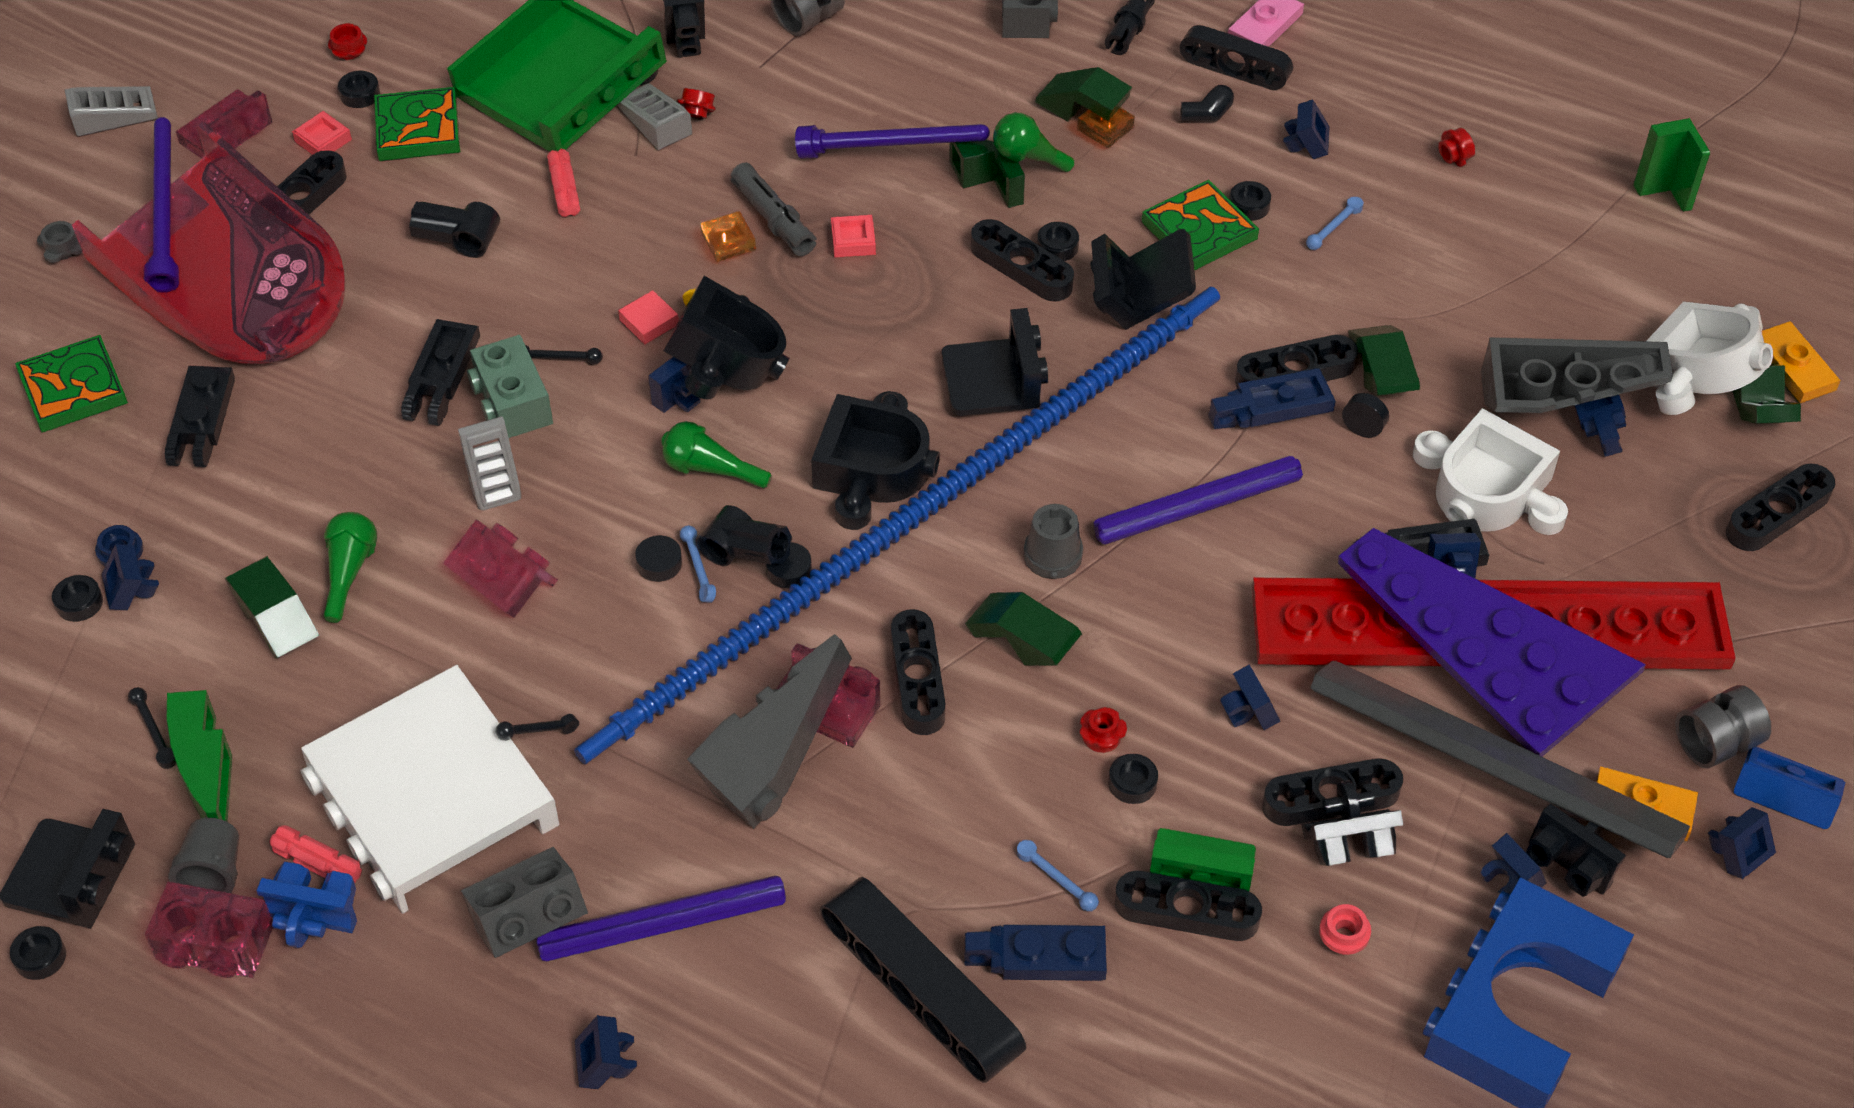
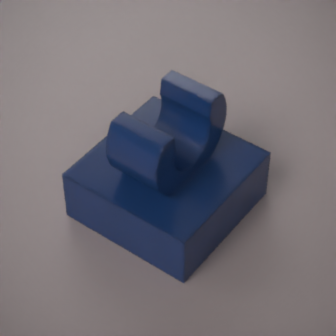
(1308, 131)
(668, 387)
(1456, 550)
(127, 577)
(1250, 700)
(1744, 842)
(1514, 863)
(599, 1053)

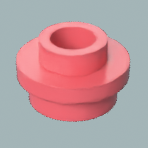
(1345, 917)

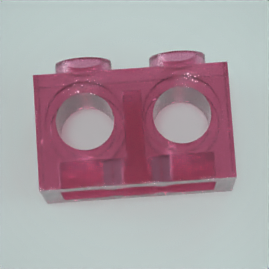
(213, 920)

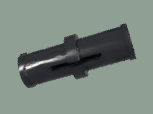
(1128, 23)

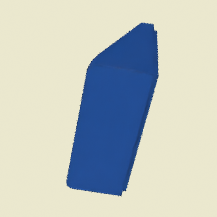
(1789, 787)

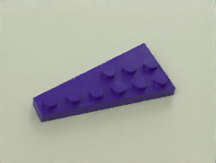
(1508, 656)

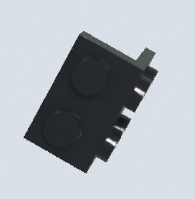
(1146, 281)
(997, 372)
(69, 869)

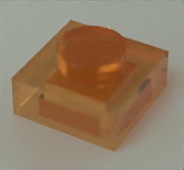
(1106, 131)
(728, 236)

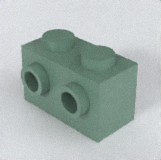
(510, 386)

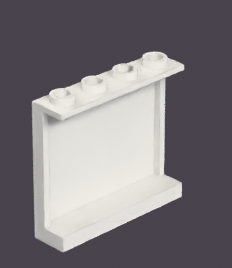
(425, 784)

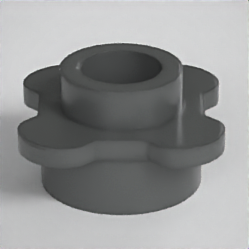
(59, 241)

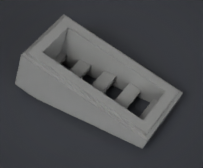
(99, 110)
(660, 122)
(490, 466)

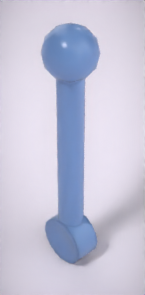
(1353, 206)
(707, 591)
(1028, 852)

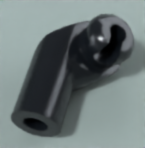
(1210, 108)

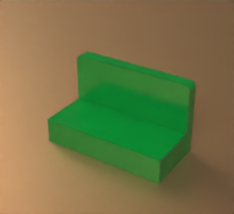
(1673, 162)
(1203, 858)

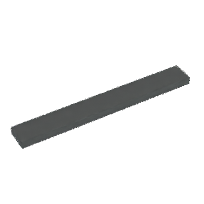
(1502, 759)

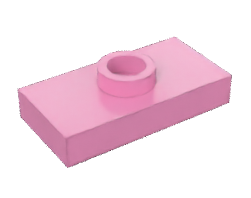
(1267, 20)

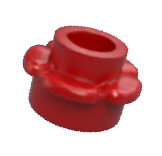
(347, 41)
(697, 102)
(1456, 146)
(1102, 739)

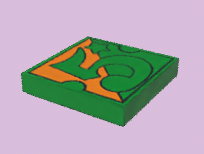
(417, 123)
(1209, 218)
(71, 383)

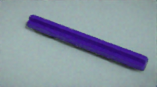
(1197, 500)
(661, 918)

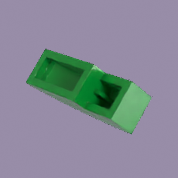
(200, 752)

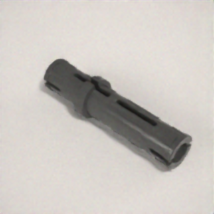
(781, 218)

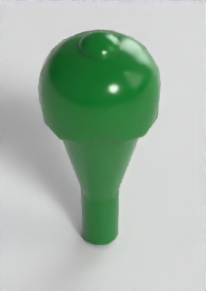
(1019, 138)
(689, 448)
(349, 542)

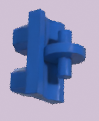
(306, 909)

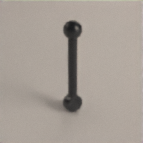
(593, 355)
(567, 724)
(164, 756)

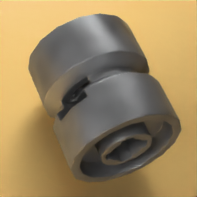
(802, 15)
(1720, 727)

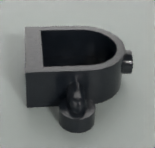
(726, 341)
(871, 455)

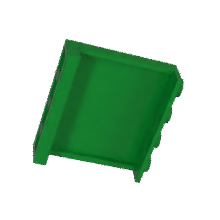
(554, 70)

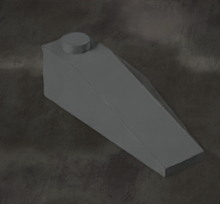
(1561, 373)
(757, 756)

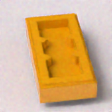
(1805, 371)
(1665, 798)

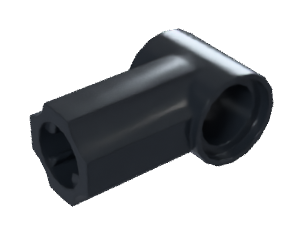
(466, 229)
(736, 535)

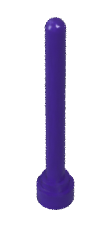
(814, 141)
(161, 270)

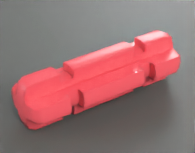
(563, 183)
(312, 853)

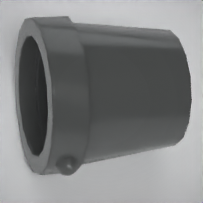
(1053, 542)
(207, 856)

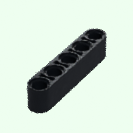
(923, 979)

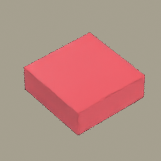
(321, 134)
(853, 236)
(648, 317)

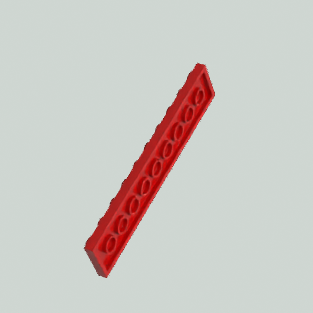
(1340, 622)

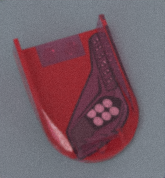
(250, 261)

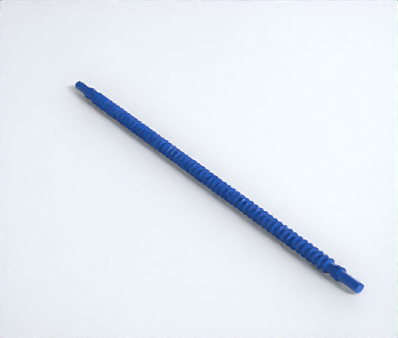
(937, 495)

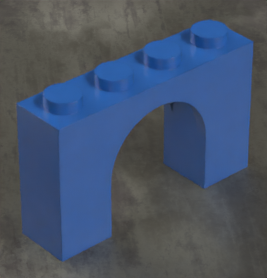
(1528, 931)

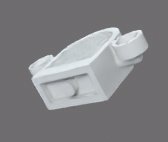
(1710, 352)
(1493, 475)

